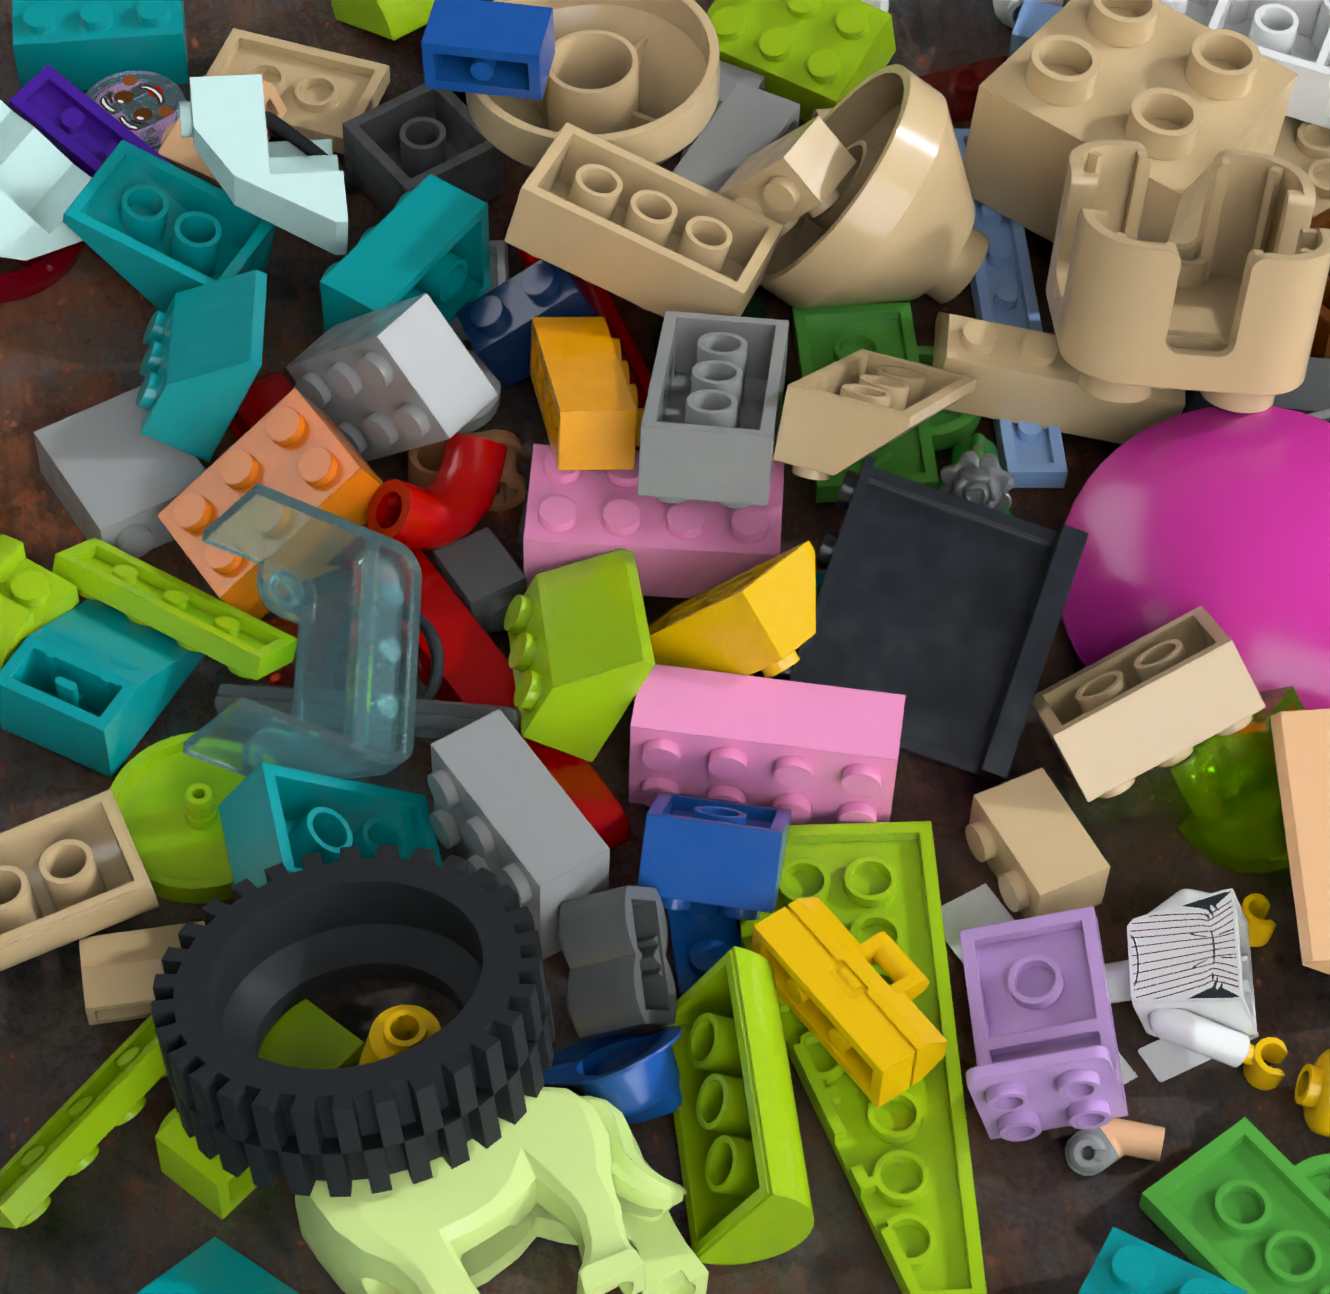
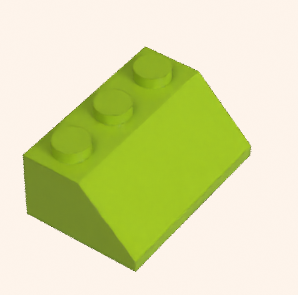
(579, 651)

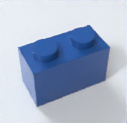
(488, 48)

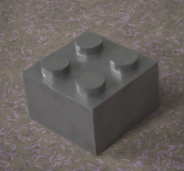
(419, 136)

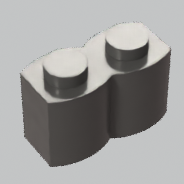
(617, 962)

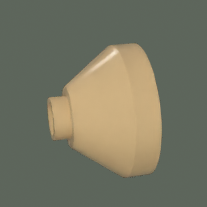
(620, 71)
(899, 211)

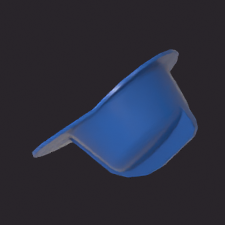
(627, 1070)

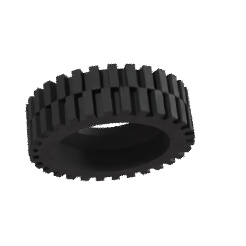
(334, 929)

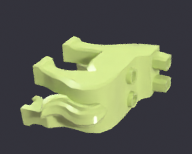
(555, 1175)

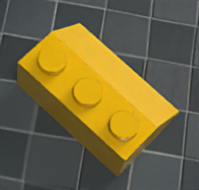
(744, 621)

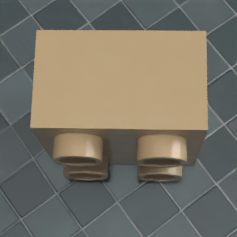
(1122, 76)

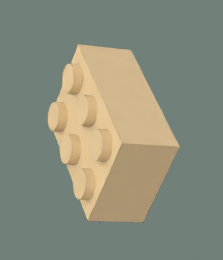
(1148, 704)

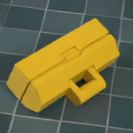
(846, 1003)

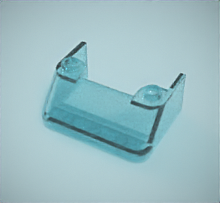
(354, 643)

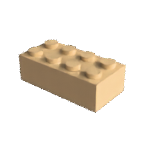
(640, 229)

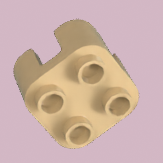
(1201, 315)

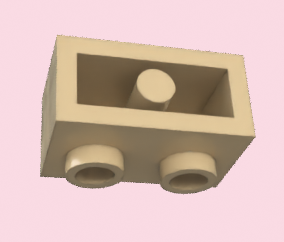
(792, 175)

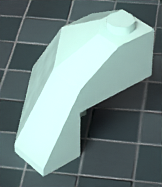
(264, 176)
(34, 190)

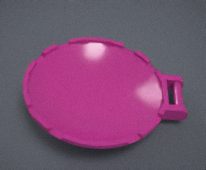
(1218, 519)

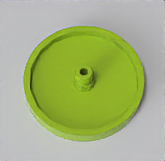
(176, 820)

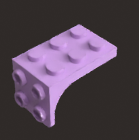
(1041, 1026)

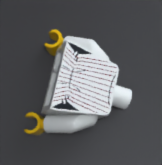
(1196, 978)

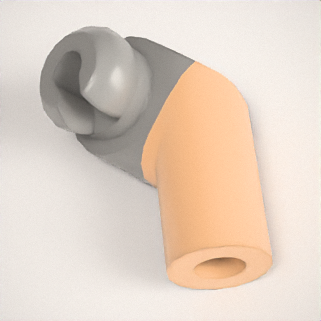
(1098, 1148)

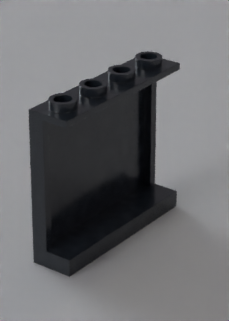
(939, 608)

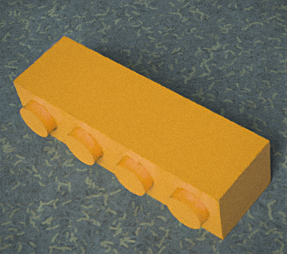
(584, 393)

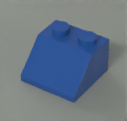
(714, 854)

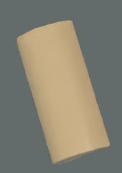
(68, 878)

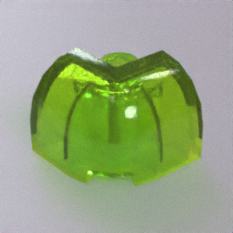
(1237, 793)

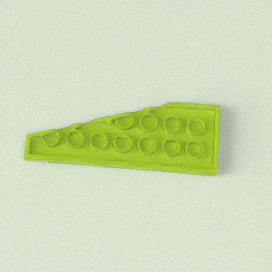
(913, 1152)

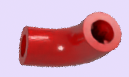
(447, 507)

